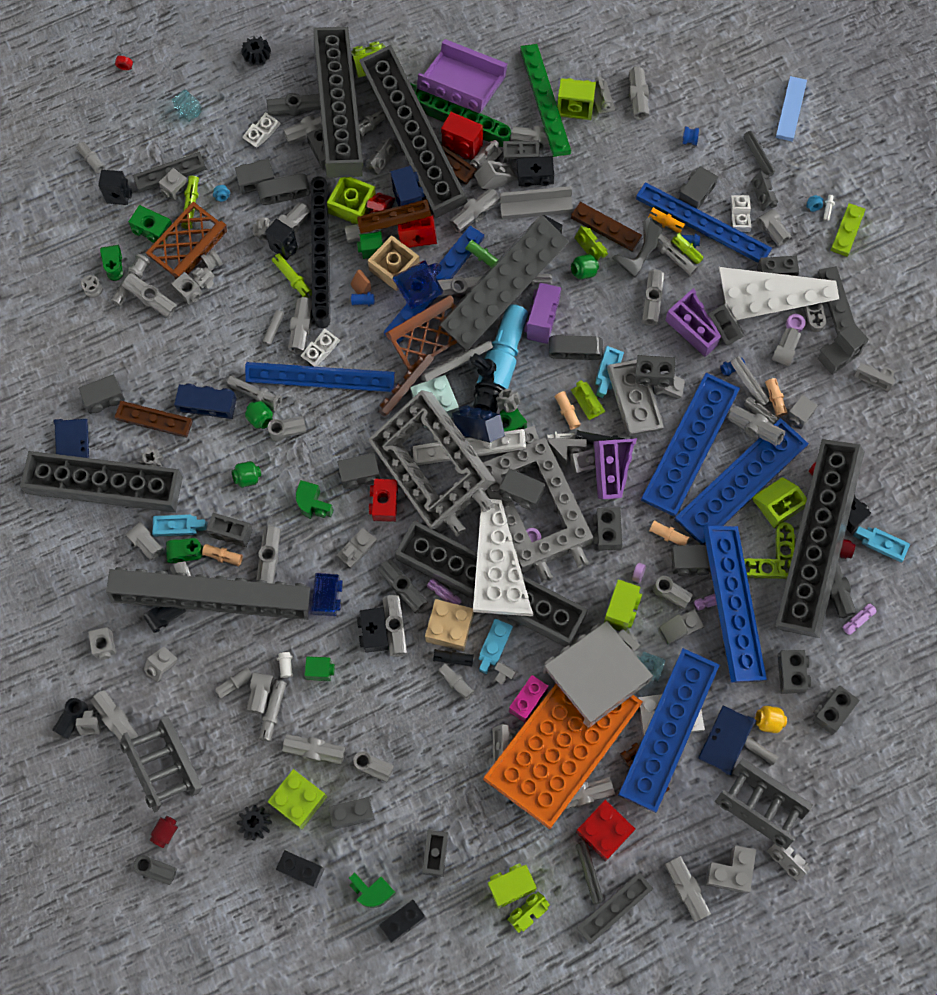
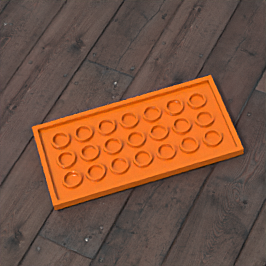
(555, 755)

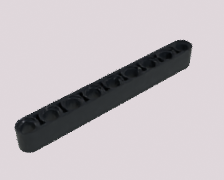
(320, 259)

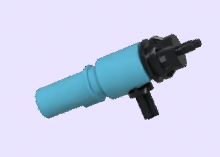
(499, 363)

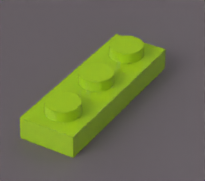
(848, 229)

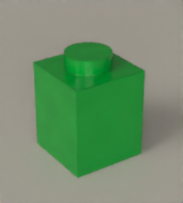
(369, 244)
(319, 668)

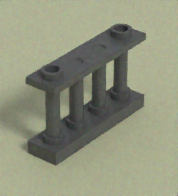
(181, 765)
(774, 790)

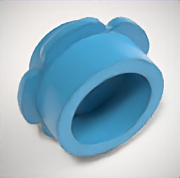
(221, 193)
(815, 203)

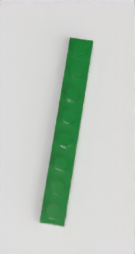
(545, 100)

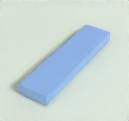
(791, 108)

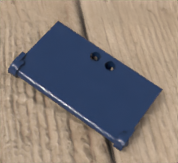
(69, 437)
(727, 742)

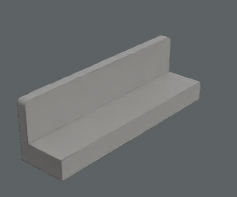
(536, 202)

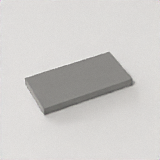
(454, 361)
(634, 401)

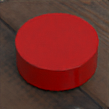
(123, 63)

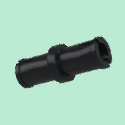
(453, 657)

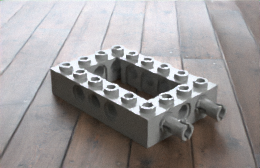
(434, 509)
(576, 531)

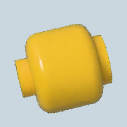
(770, 719)

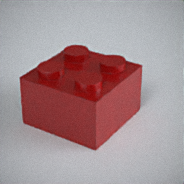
(462, 136)
(605, 830)

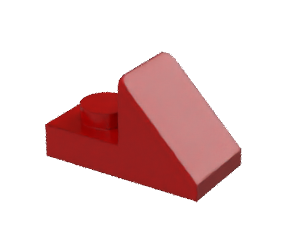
(380, 202)

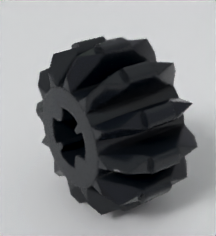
(256, 51)
(249, 817)

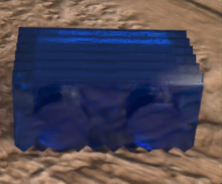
(326, 594)

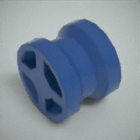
(690, 136)

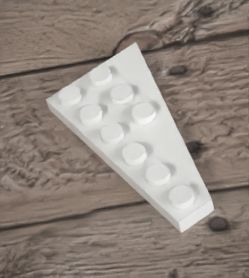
(764, 293)
(498, 572)

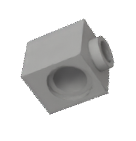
(185, 282)
(801, 412)
(96, 638)

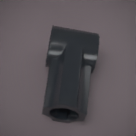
(161, 616)
(67, 721)

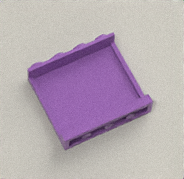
(463, 76)

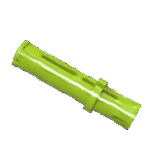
(192, 185)
(297, 282)

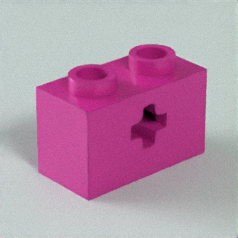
(528, 699)

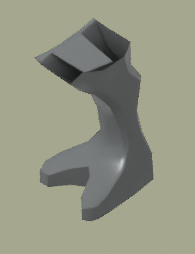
(651, 234)

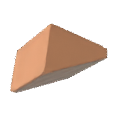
(360, 283)

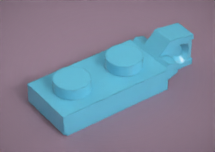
(610, 356)
(177, 525)
(882, 542)
(494, 644)

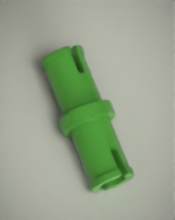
(481, 253)

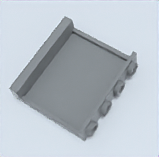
(598, 672)

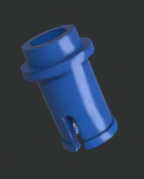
(695, 239)
(363, 299)
(727, 368)

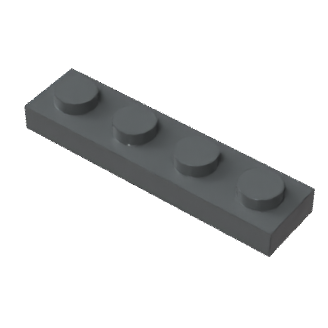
(186, 166)
(839, 308)
(614, 908)

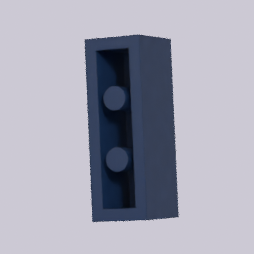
(205, 401)
(478, 423)

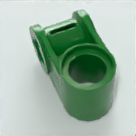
(112, 262)
(182, 550)

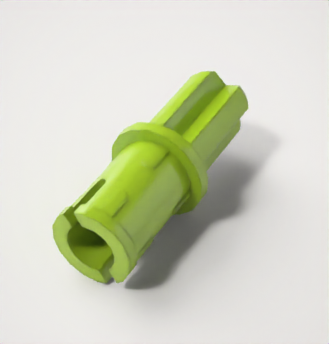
(687, 248)

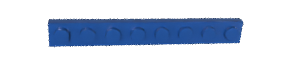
(703, 223)
(450, 265)
(319, 376)

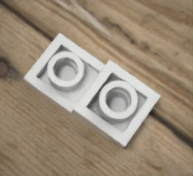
(262, 130)
(741, 212)
(321, 348)

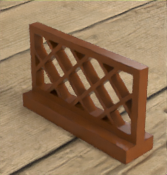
(202, 247)
(415, 322)

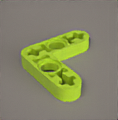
(776, 564)

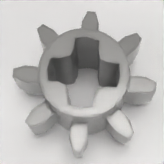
(260, 228)
(203, 277)
(508, 400)
(151, 455)

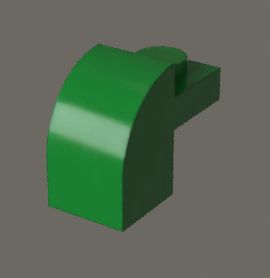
(307, 501)
(374, 896)

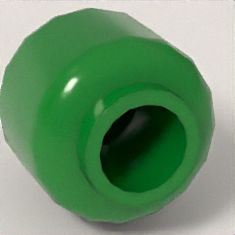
(584, 267)
(258, 414)
(246, 474)

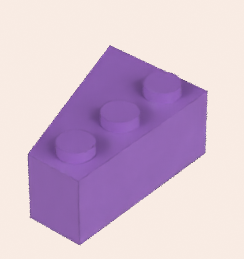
(542, 313)
(693, 323)
(612, 465)

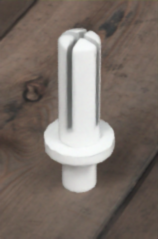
(829, 203)
(562, 436)

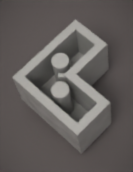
(737, 875)

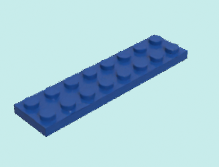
(690, 444)
(740, 483)
(734, 604)
(669, 730)

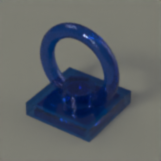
(419, 283)

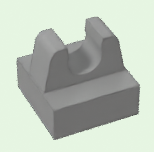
(504, 672)
(88, 724)

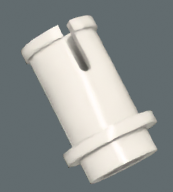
(285, 664)

